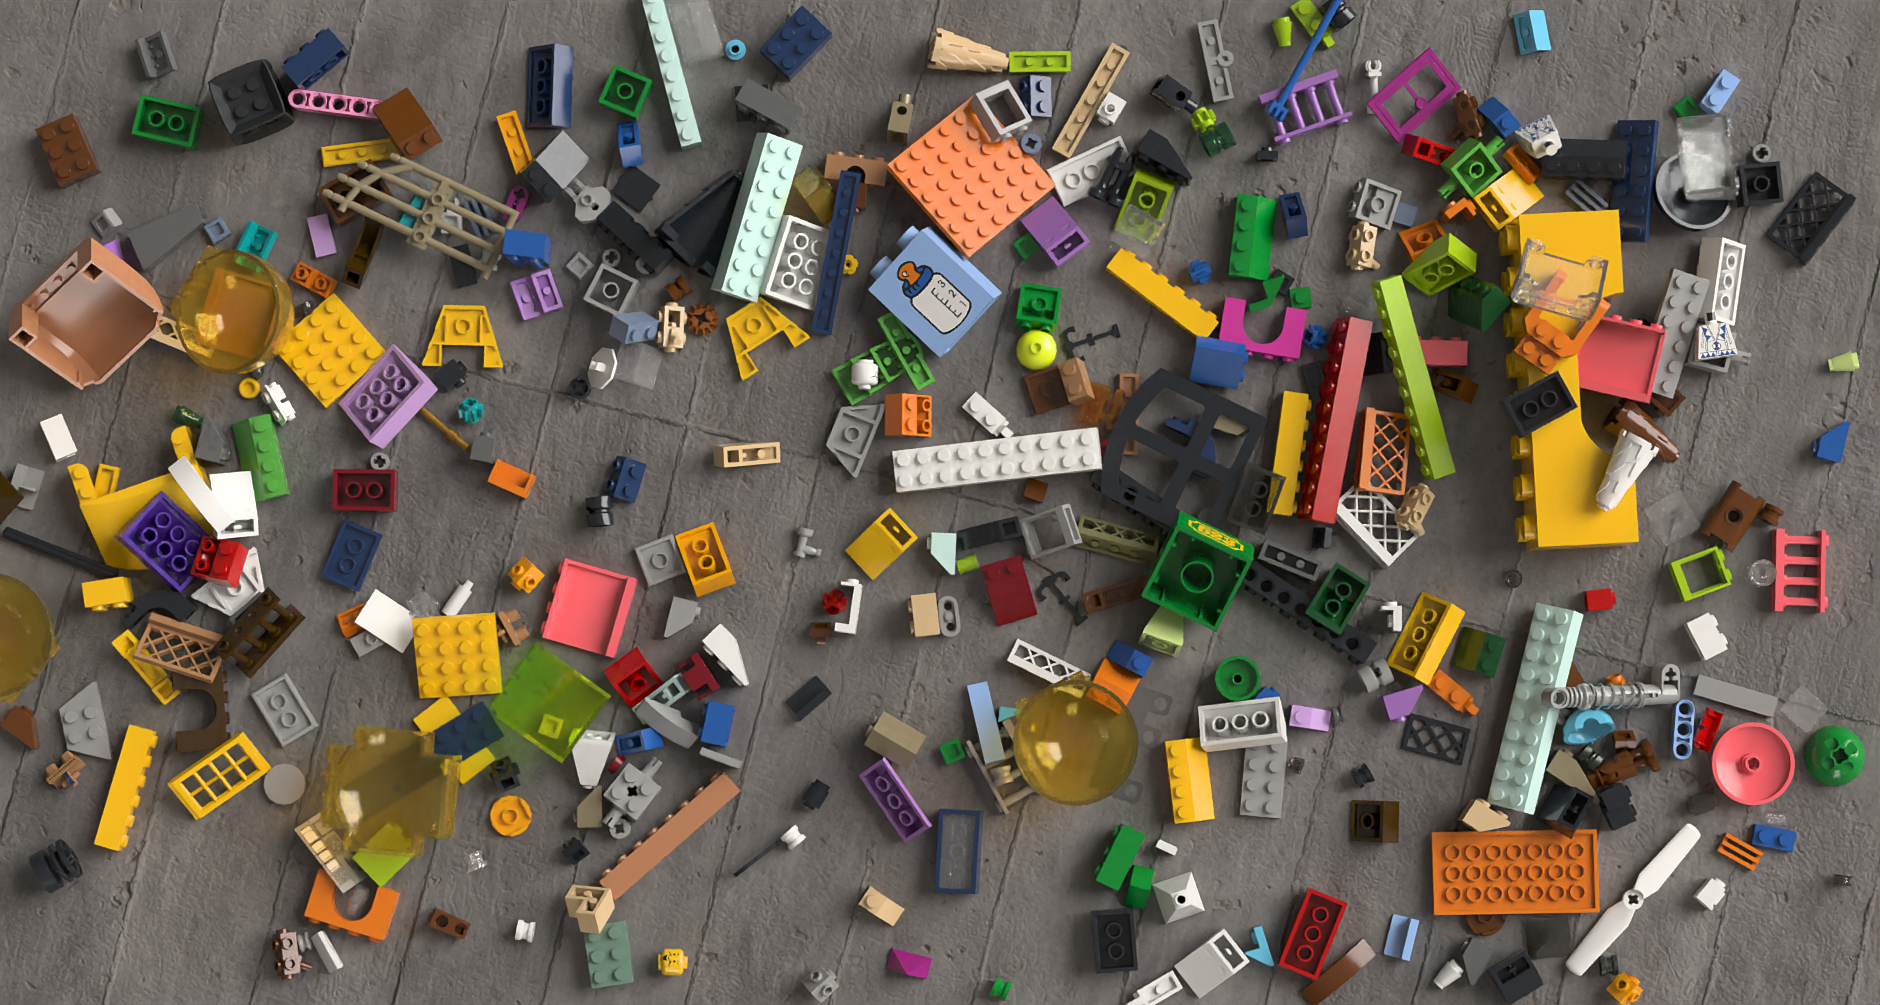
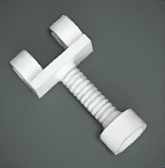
(1373, 75)

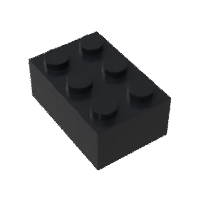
(1538, 404)
(1114, 940)

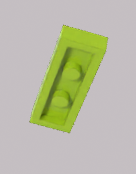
(1040, 62)

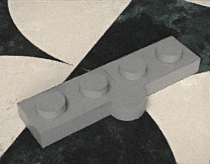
(1216, 61)

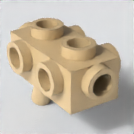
(1361, 247)
(671, 334)
(1414, 508)

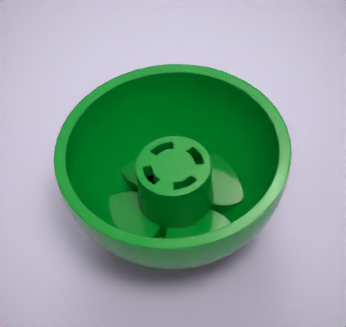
(1823, 752)

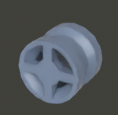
(1029, 146)

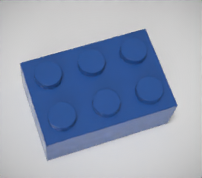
(527, 247)

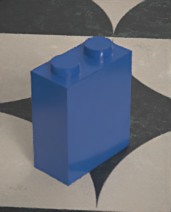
(1218, 362)

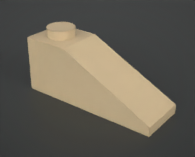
(746, 454)

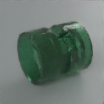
(1210, 142)

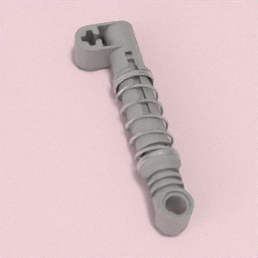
(1619, 695)

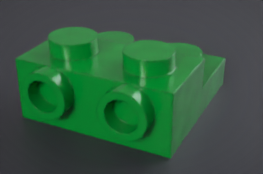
(1038, 308)

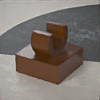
(821, 631)
(1623, 739)

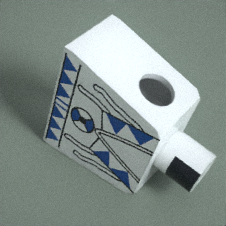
(1539, 138)
(1713, 339)

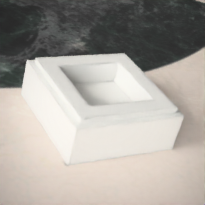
(1166, 847)

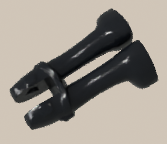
(1124, 169)

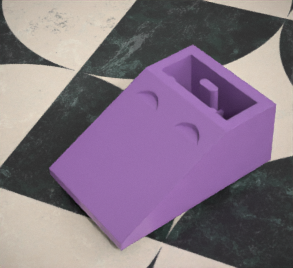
(1055, 232)

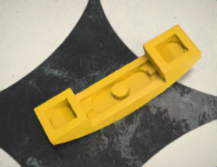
(153, 675)

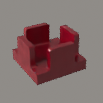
(699, 676)

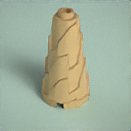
(960, 53)

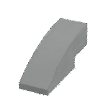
(668, 722)

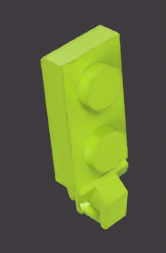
(1310, 19)

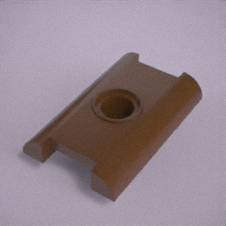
(1743, 505)

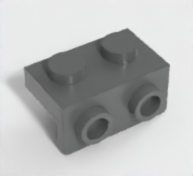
(156, 55)

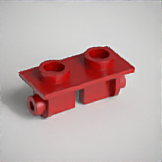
(1707, 730)

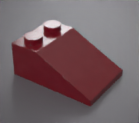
(1009, 590)

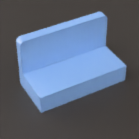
(1401, 937)

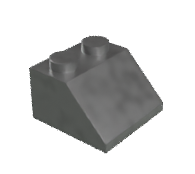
(213, 444)

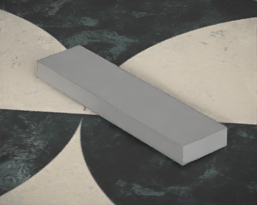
(1735, 695)

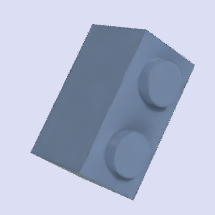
(633, 327)

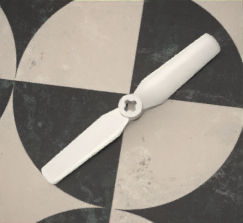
(1619, 915)

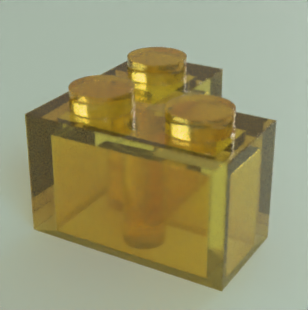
(815, 193)

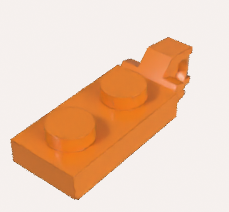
(1452, 693)

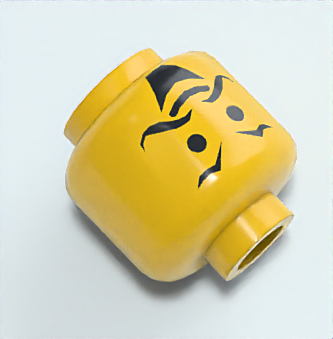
(672, 962)

